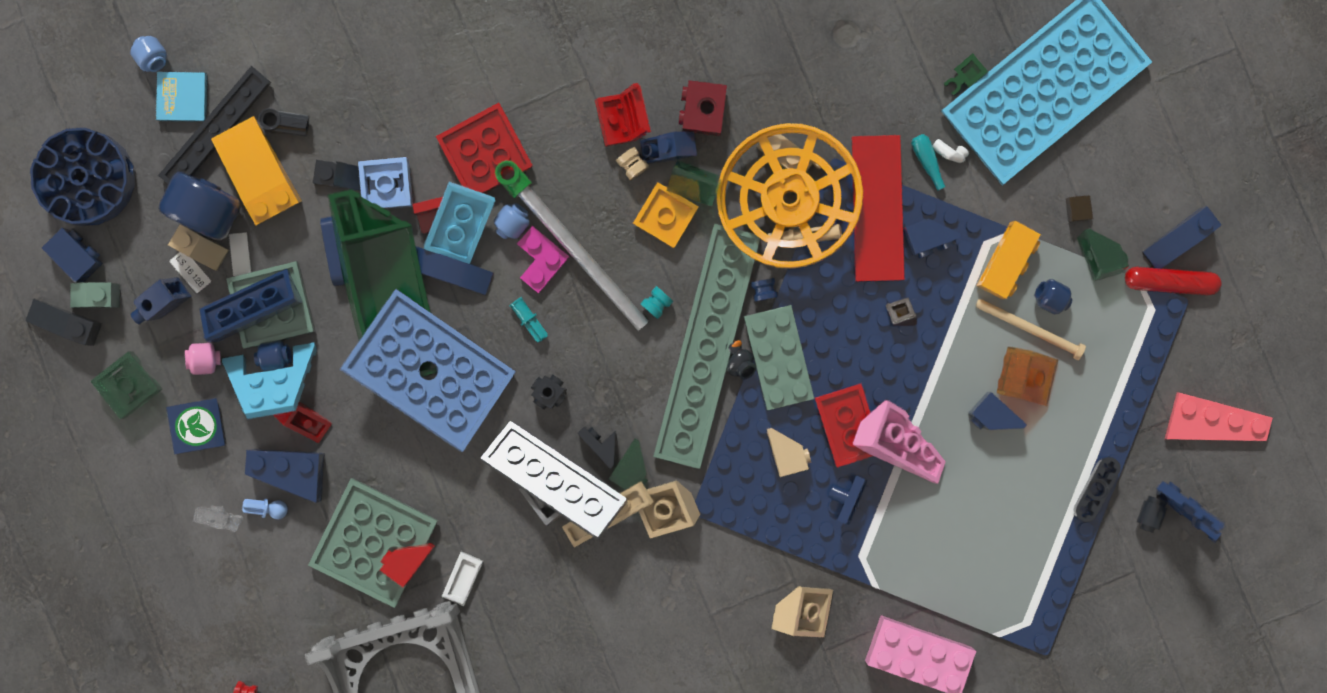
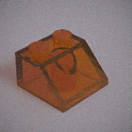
(1027, 376)

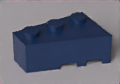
(288, 470)

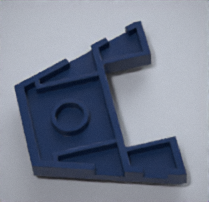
(1191, 510)

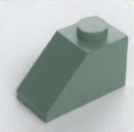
(95, 295)

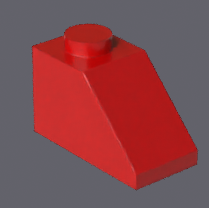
(305, 422)
(405, 562)

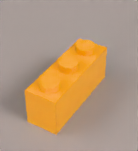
(1009, 260)

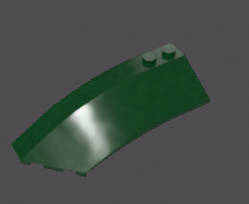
(375, 259)

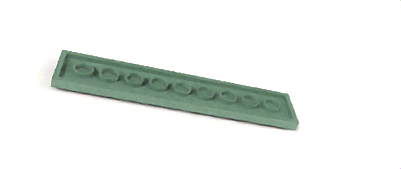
(704, 349)

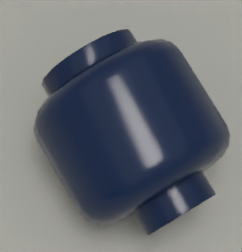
(1053, 296)
(273, 355)

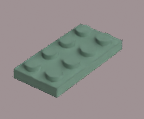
(779, 357)

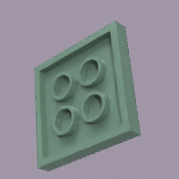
(285, 325)

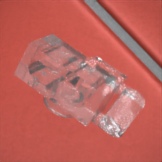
(217, 518)

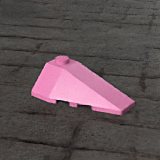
(896, 440)

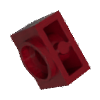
(696, 95)

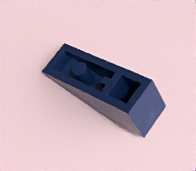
(1182, 237)

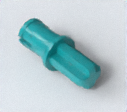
(529, 320)

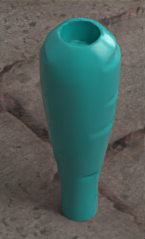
(925, 153)

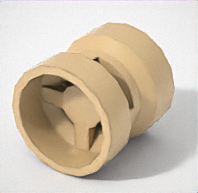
(628, 159)

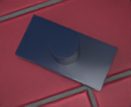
(848, 498)

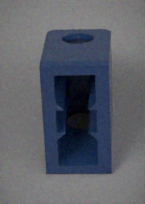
(159, 300)

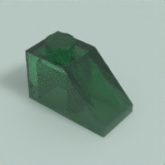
(1102, 255)
(631, 467)

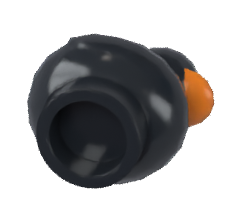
(741, 362)

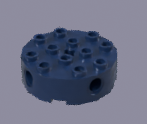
(62, 164)

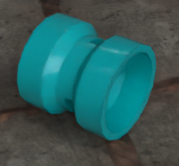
(657, 302)

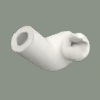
(949, 153)

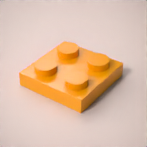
(665, 215)

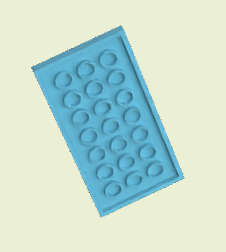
(1046, 87)

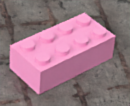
(920, 656)

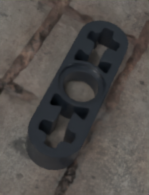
(1095, 508)

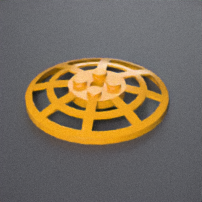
(789, 181)

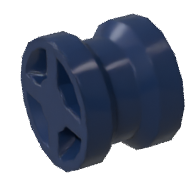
(764, 289)

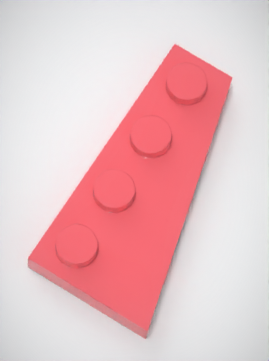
(1207, 420)

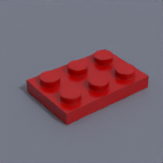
(841, 416)

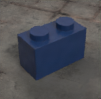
(73, 255)

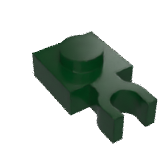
(968, 72)

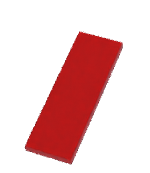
(880, 224)

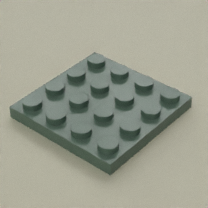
(362, 533)

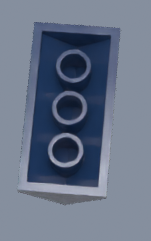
(249, 306)

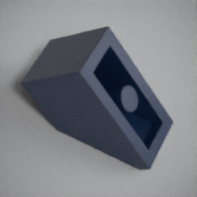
(994, 414)

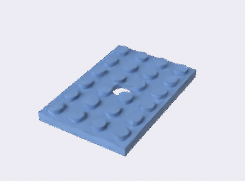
(389, 365)

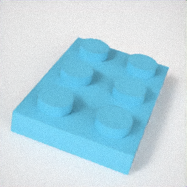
(459, 222)

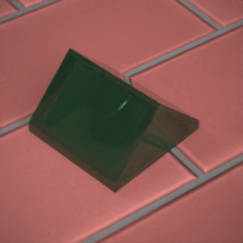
(694, 183)

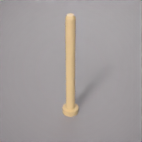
(1077, 351)

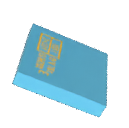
(181, 96)

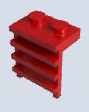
(623, 116)

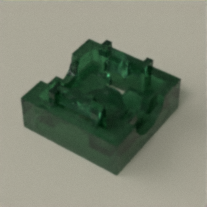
(117, 388)

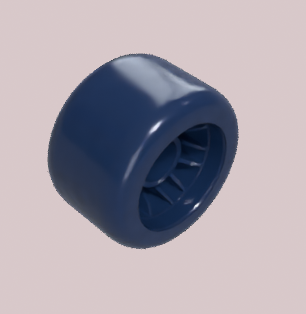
(200, 205)

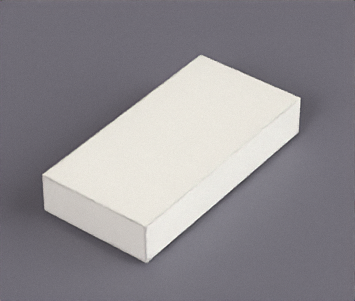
(462, 578)

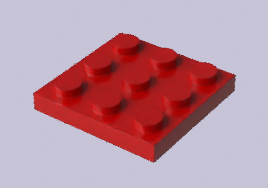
(480, 145)

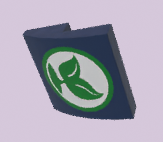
(195, 426)

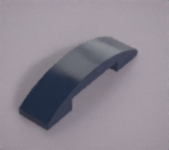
(454, 271)

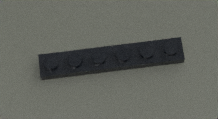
(221, 119)

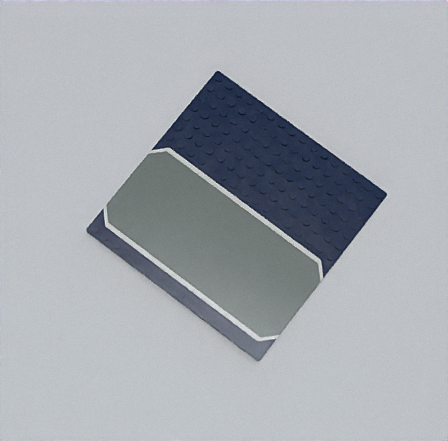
(1000, 525)

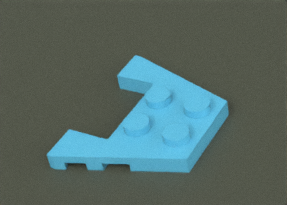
(270, 390)

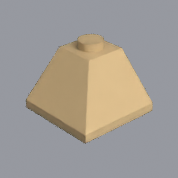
(671, 509)
(803, 612)

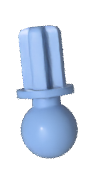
(276, 509)

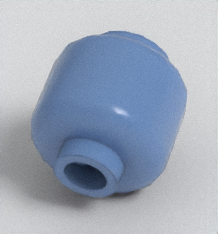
(148, 53)
(511, 221)

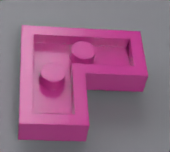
(547, 259)

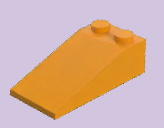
(255, 171)

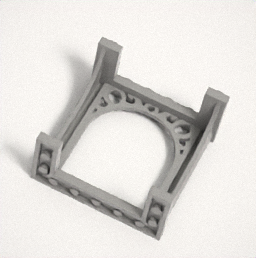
(333, 659)

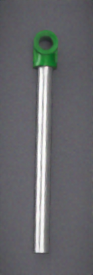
(520, 187)

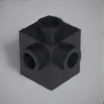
(555, 385)

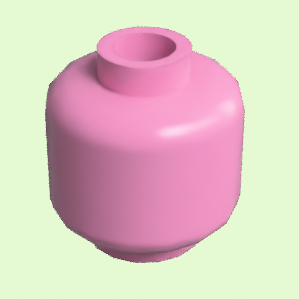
(202, 358)

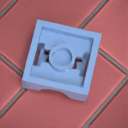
(383, 188)

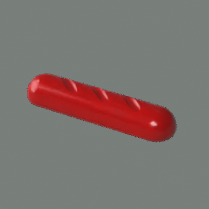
(1173, 281)

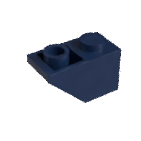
(668, 147)
(927, 235)

